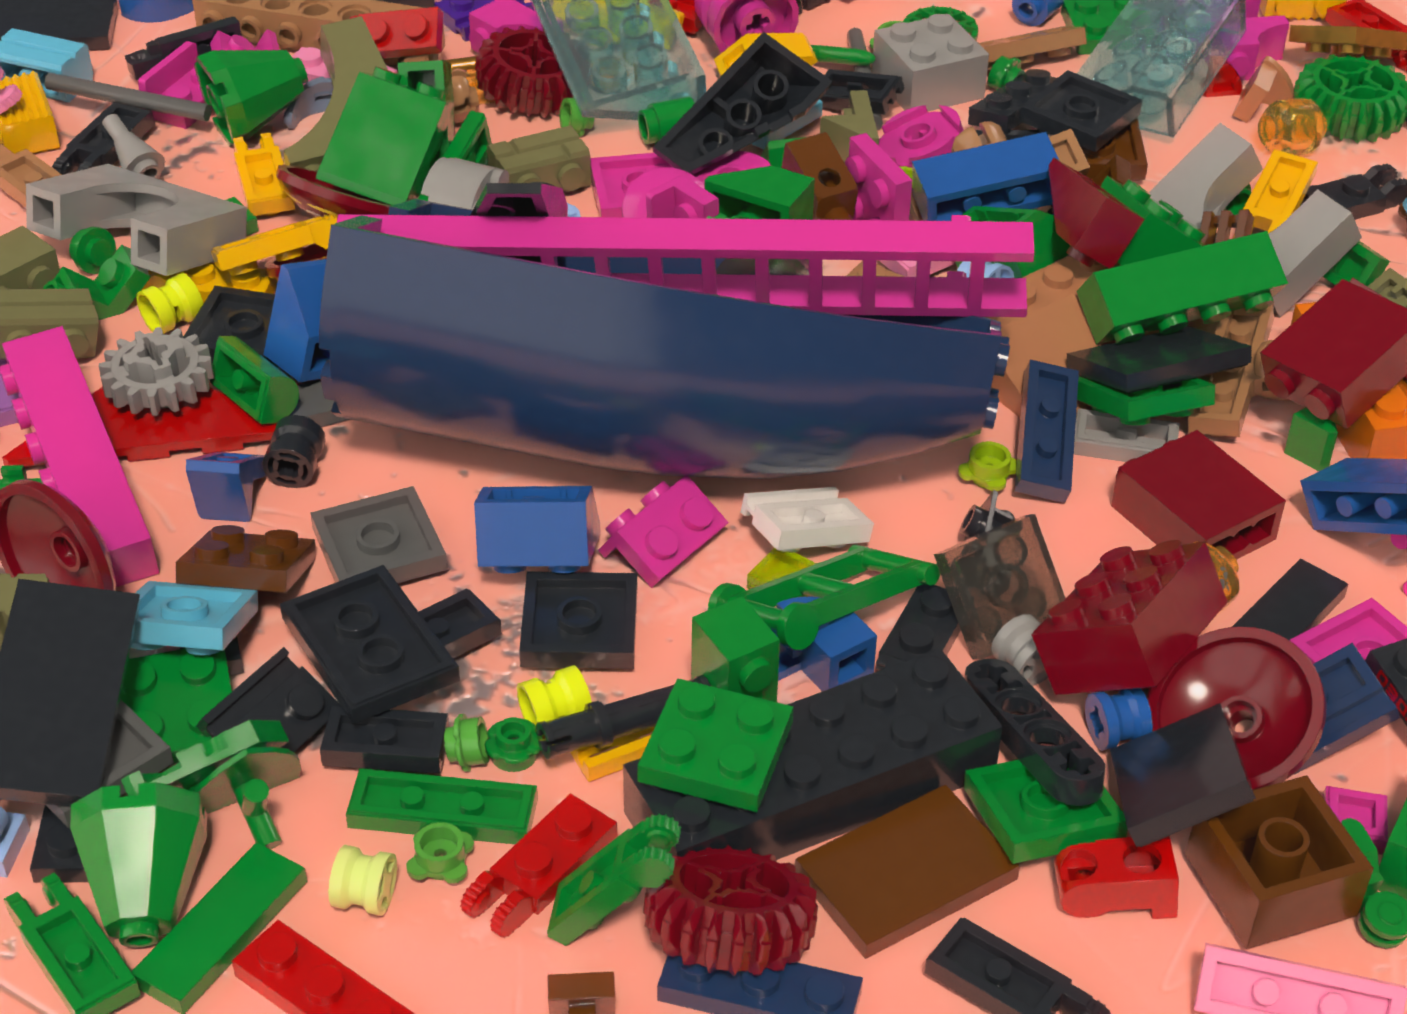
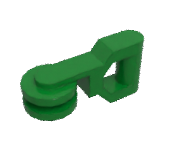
(1384, 913)

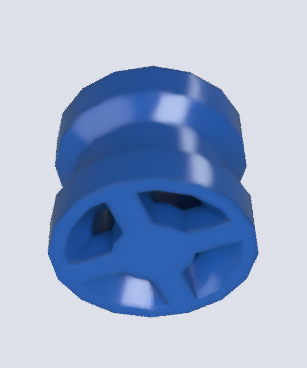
(1117, 717)

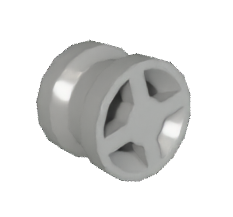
(1017, 647)

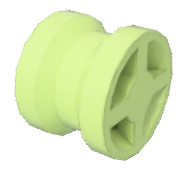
(362, 880)

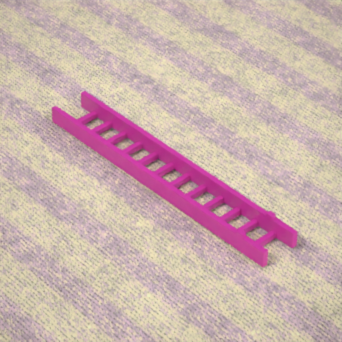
(765, 240)

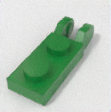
(614, 876)
(73, 951)

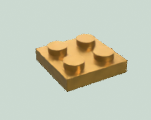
(1348, 40)

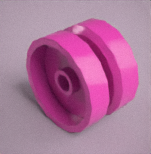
(732, 19)

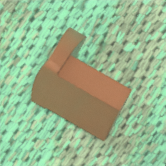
(1265, 86)

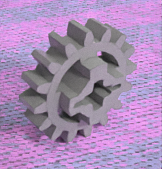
(156, 371)

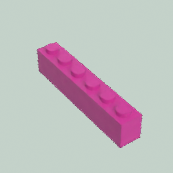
(76, 446)

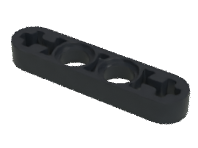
(1039, 725)

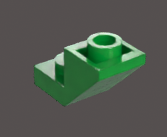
(113, 287)

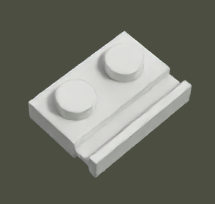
(806, 518)

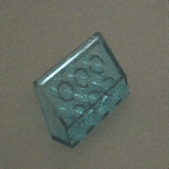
(620, 54)
(1166, 55)

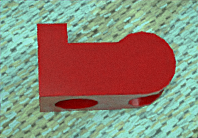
(1118, 877)

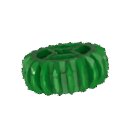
(1355, 96)

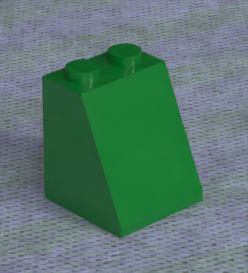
(386, 138)

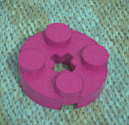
(920, 134)

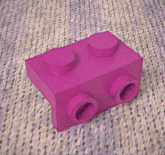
(666, 531)

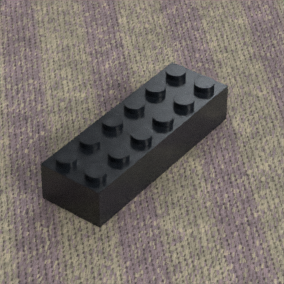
(843, 762)

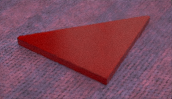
(209, 424)

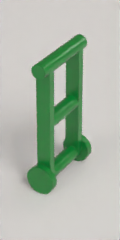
(799, 621)

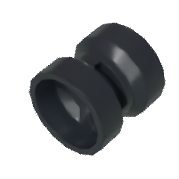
(294, 451)

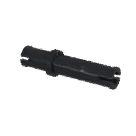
(603, 723)

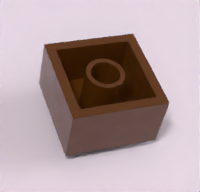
(1280, 863)

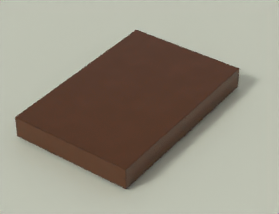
(906, 870)

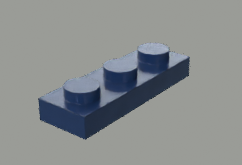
(1047, 431)
(789, 991)

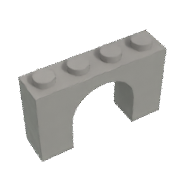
(168, 223)
(1304, 243)

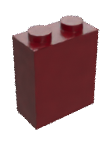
(1339, 354)
(1197, 494)

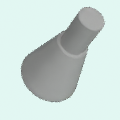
(132, 151)

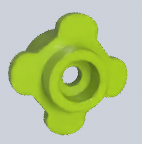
(988, 466)

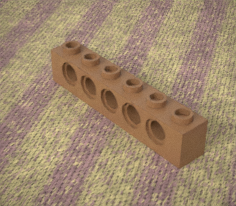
(293, 21)

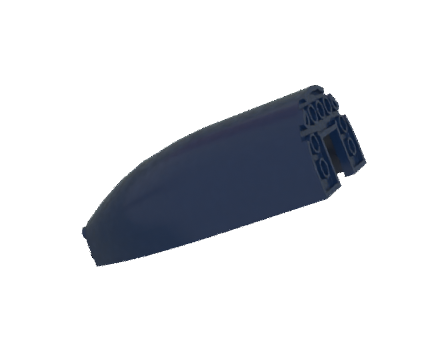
(635, 368)

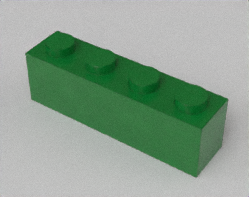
(1182, 288)

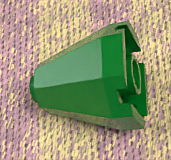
(248, 87)
(139, 856)

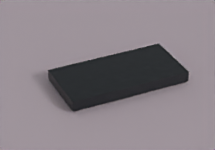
(61, 688)

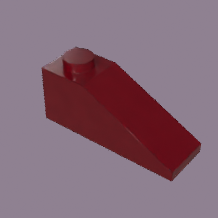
(1090, 217)

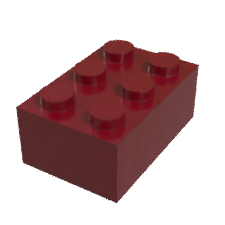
(1130, 618)

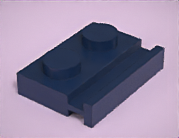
(1353, 700)

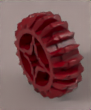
(521, 72)
(732, 911)

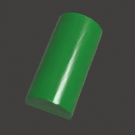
(252, 381)

